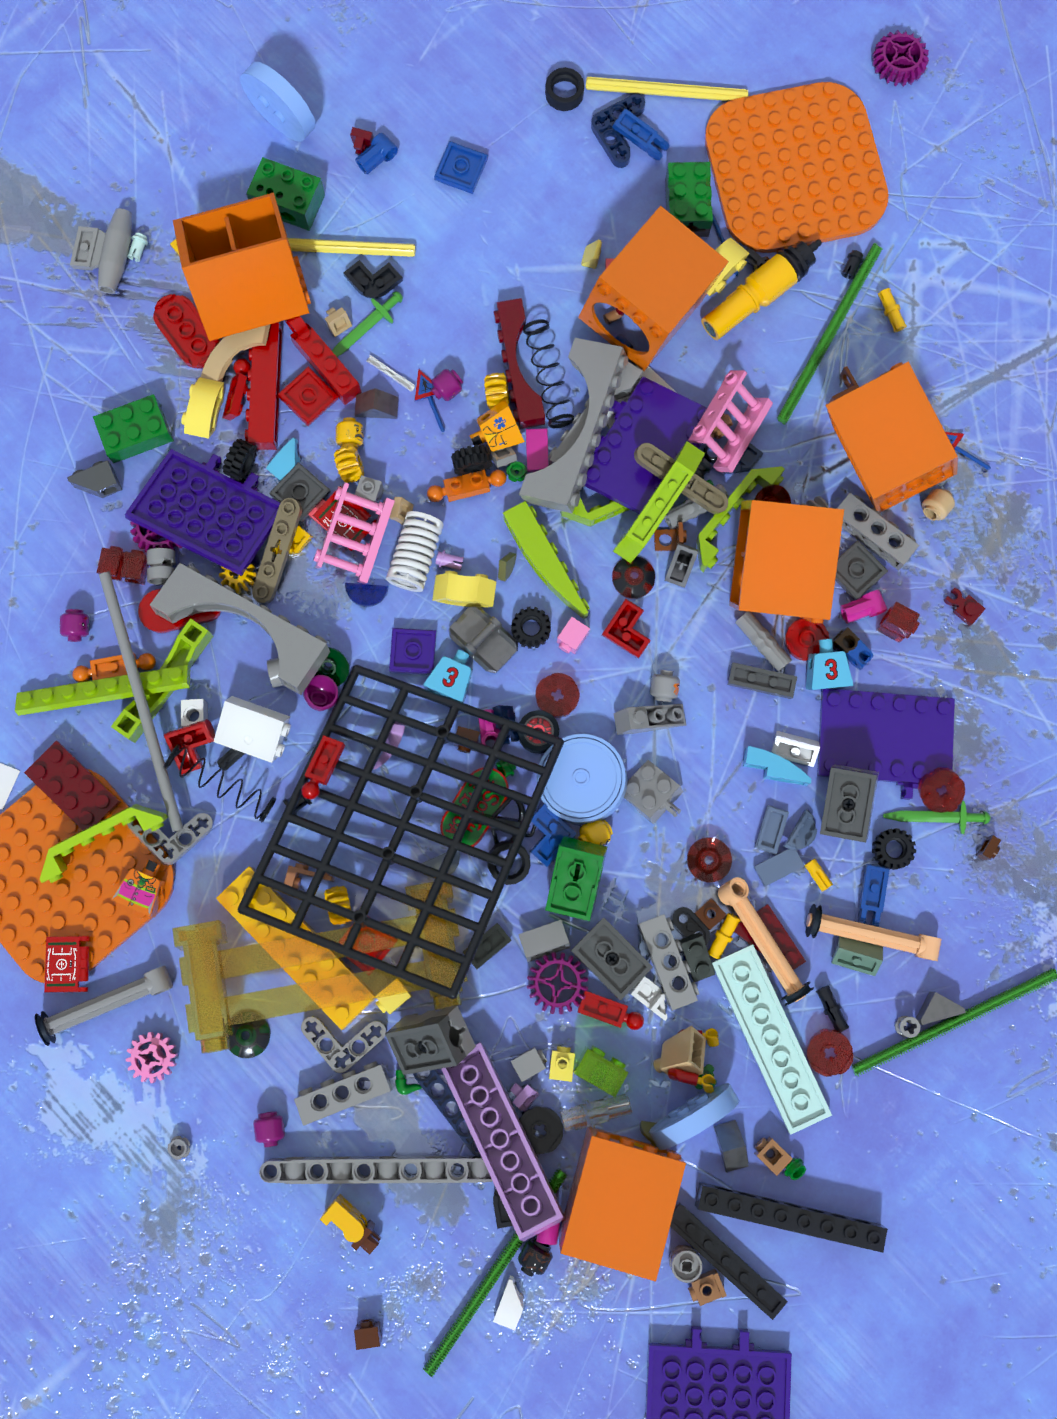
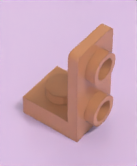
(293, 873)

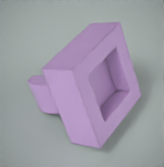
(525, 1096)

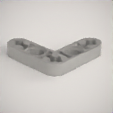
(173, 842)
(338, 1049)

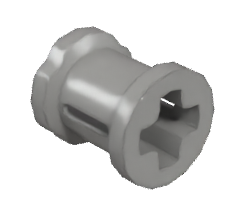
(912, 1031)

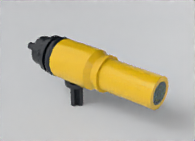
(762, 286)

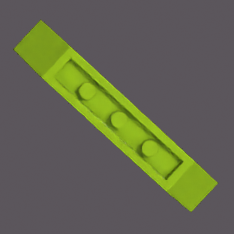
(763, 477)
(660, 502)
(596, 515)
(54, 863)

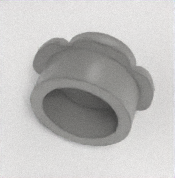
(178, 1141)

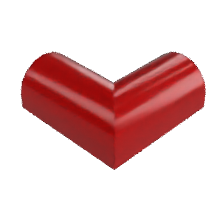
(621, 630)
(190, 737)

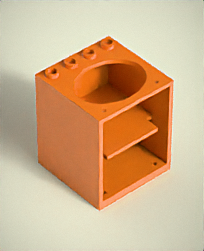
(241, 267)
(656, 283)
(893, 437)
(786, 559)
(621, 1203)

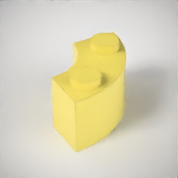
(736, 256)
(203, 407)
(464, 590)

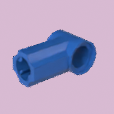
(380, 150)

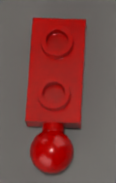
(237, 389)
(322, 766)
(609, 1011)

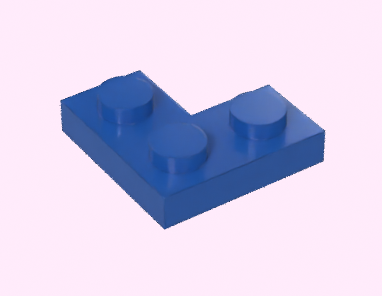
(553, 830)

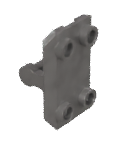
(483, 639)

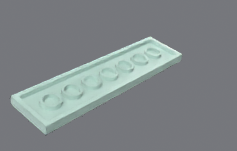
(771, 1039)

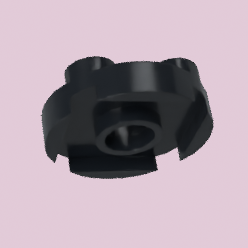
(553, 1127)

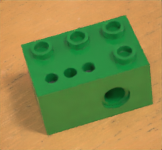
(295, 191)
(576, 878)

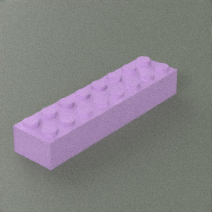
(503, 1144)

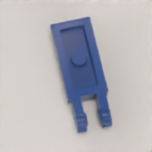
(640, 134)
(873, 893)

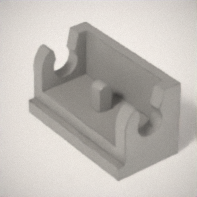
(544, 940)

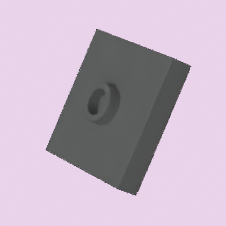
(302, 487)
(858, 570)

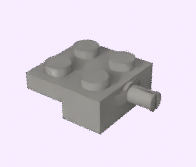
(653, 792)

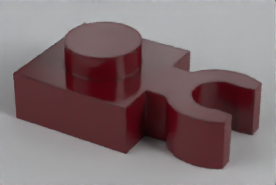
(966, 609)

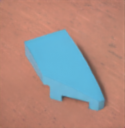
(284, 460)

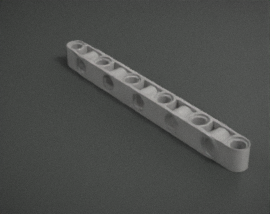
(383, 1170)

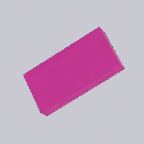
(536, 449)

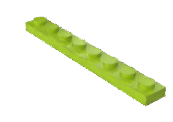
(100, 690)

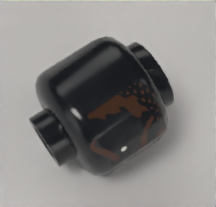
(535, 1257)

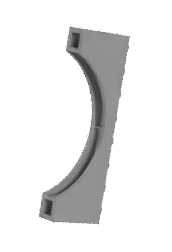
(562, 481)
(192, 593)

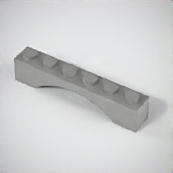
(629, 380)

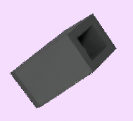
(96, 480)

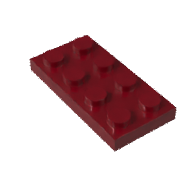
(72, 786)

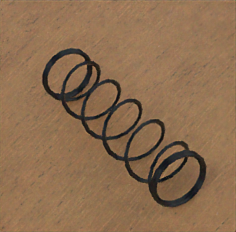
(537, 331)
(176, 751)

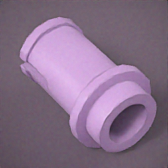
(447, 560)

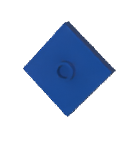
(461, 167)

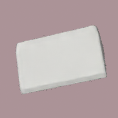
(795, 748)

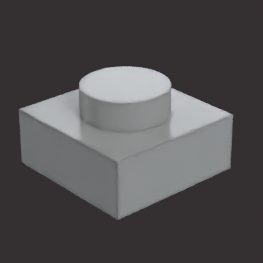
(503, 456)

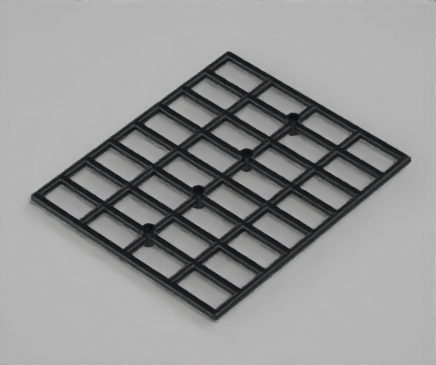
(388, 853)

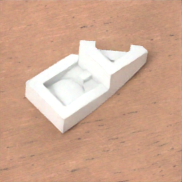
(650, 996)
(510, 1306)

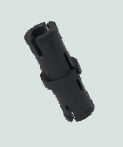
(832, 1009)

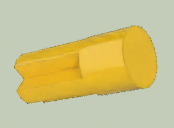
(818, 874)

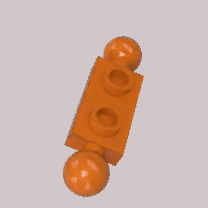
(466, 485)
(111, 667)

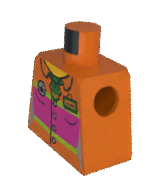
(141, 890)

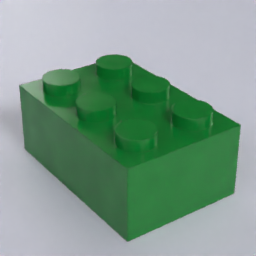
(133, 428)

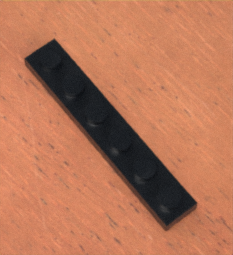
(727, 1262)

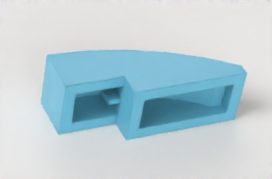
(774, 766)

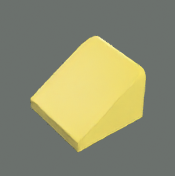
(592, 254)

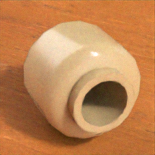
(938, 504)

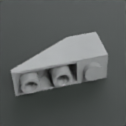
(649, 718)

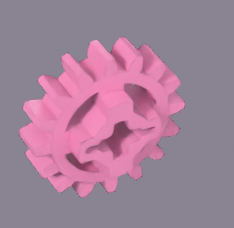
(155, 1048)

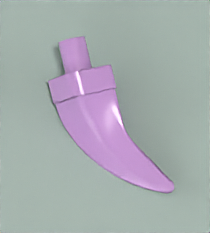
(393, 739)

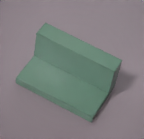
(858, 956)

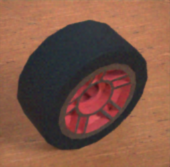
(542, 721)

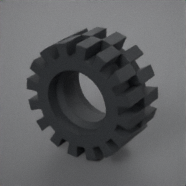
(239, 459)
(471, 459)
(528, 640)
(905, 842)

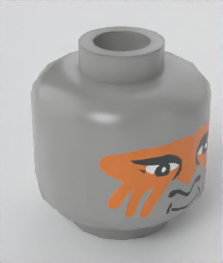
(665, 686)

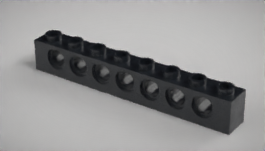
(791, 1217)

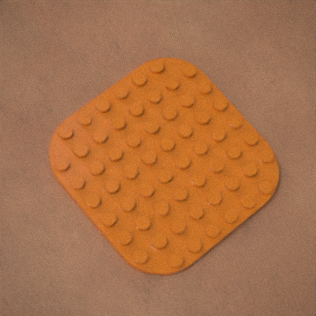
(796, 166)
(81, 898)

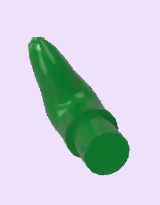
(401, 1085)

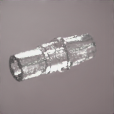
(595, 1112)

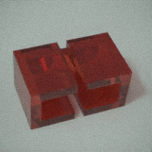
(122, 564)
(899, 622)

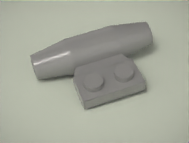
(104, 250)

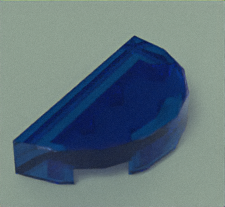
(366, 594)

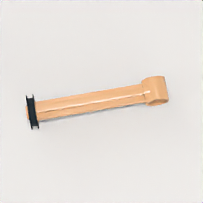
(735, 894)
(921, 945)

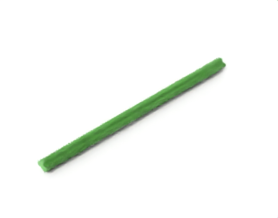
(829, 334)
(935, 1031)
(482, 1292)

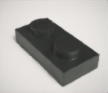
(490, 944)
(697, 957)

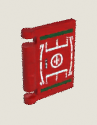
(326, 511)
(66, 964)

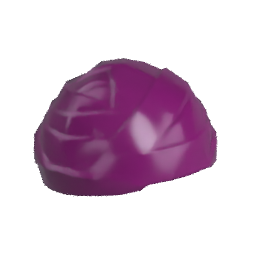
(321, 693)

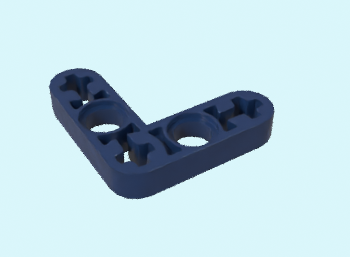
(605, 131)

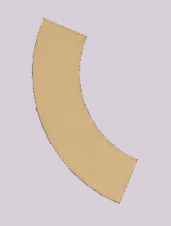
(228, 347)

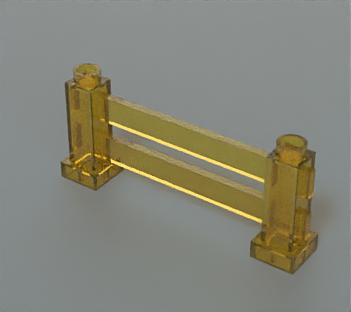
(208, 966)

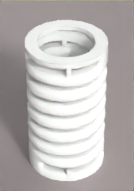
(414, 551)

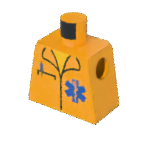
(497, 428)

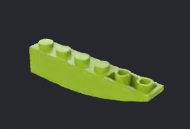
(542, 556)

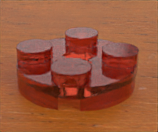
(568, 688)
(948, 801)
(833, 1065)

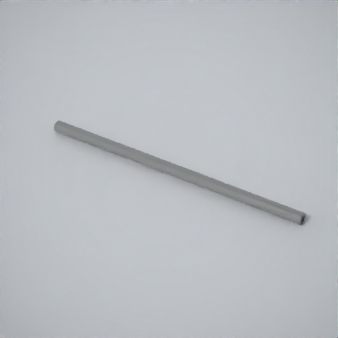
(141, 701)

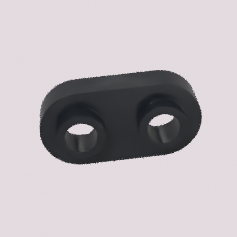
(692, 924)

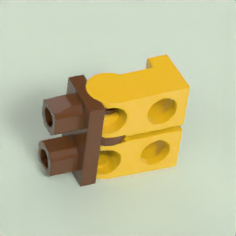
(352, 1223)

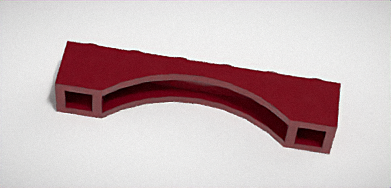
(528, 403)

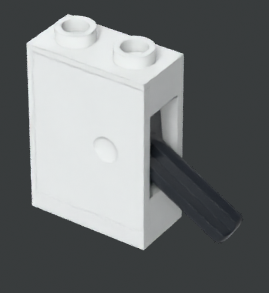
(250, 731)

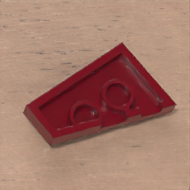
(778, 933)

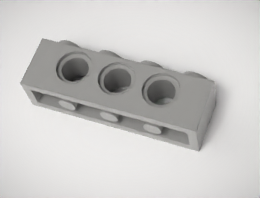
(877, 543)
(689, 991)
(311, 1112)

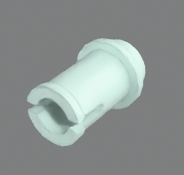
(137, 246)

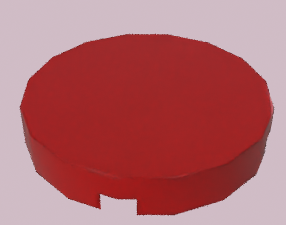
(803, 638)

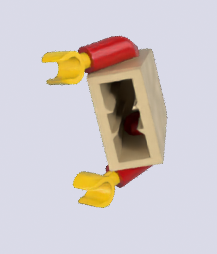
(684, 1057)

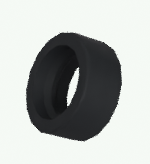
(568, 75)
(521, 874)

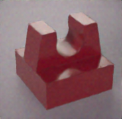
(361, 139)

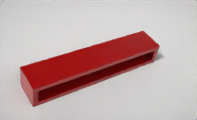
(264, 391)

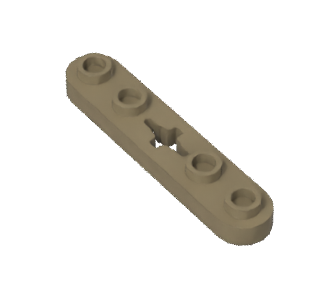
(699, 490)
(284, 530)

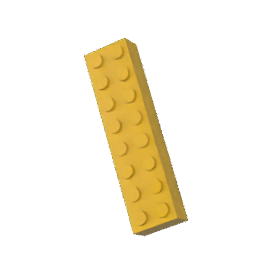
(271, 903)

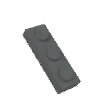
(762, 680)

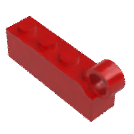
(323, 360)

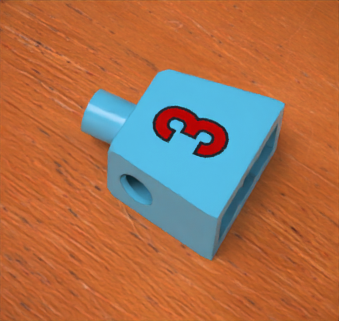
(827, 668)
(451, 677)

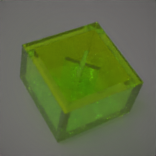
(601, 1071)

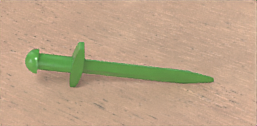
(380, 312)
(946, 817)

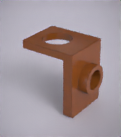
(850, 386)
(677, 535)

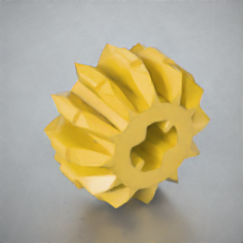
(496, 389)
(349, 464)
(241, 582)
(338, 896)

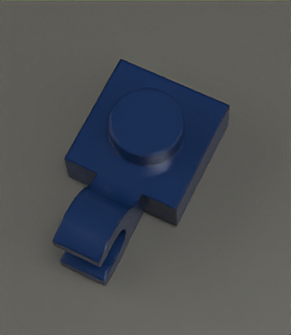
(506, 712)

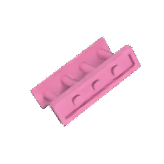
(747, 423)
(370, 549)

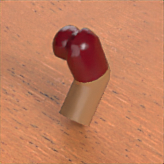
(613, 316)

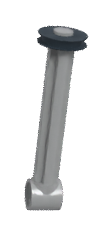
(152, 983)

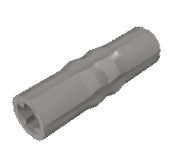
(687, 511)
(763, 641)

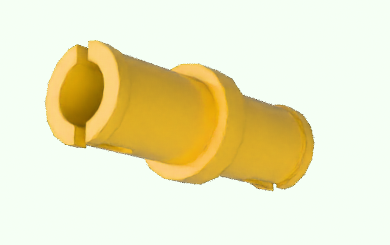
(892, 310)
(723, 935)

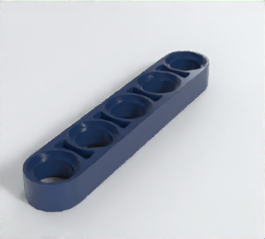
(441, 1101)

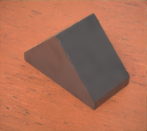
(376, 404)
(681, 565)
(937, 1008)
(731, 1146)

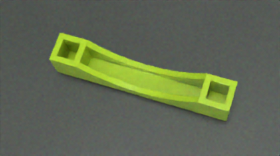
(185, 651)

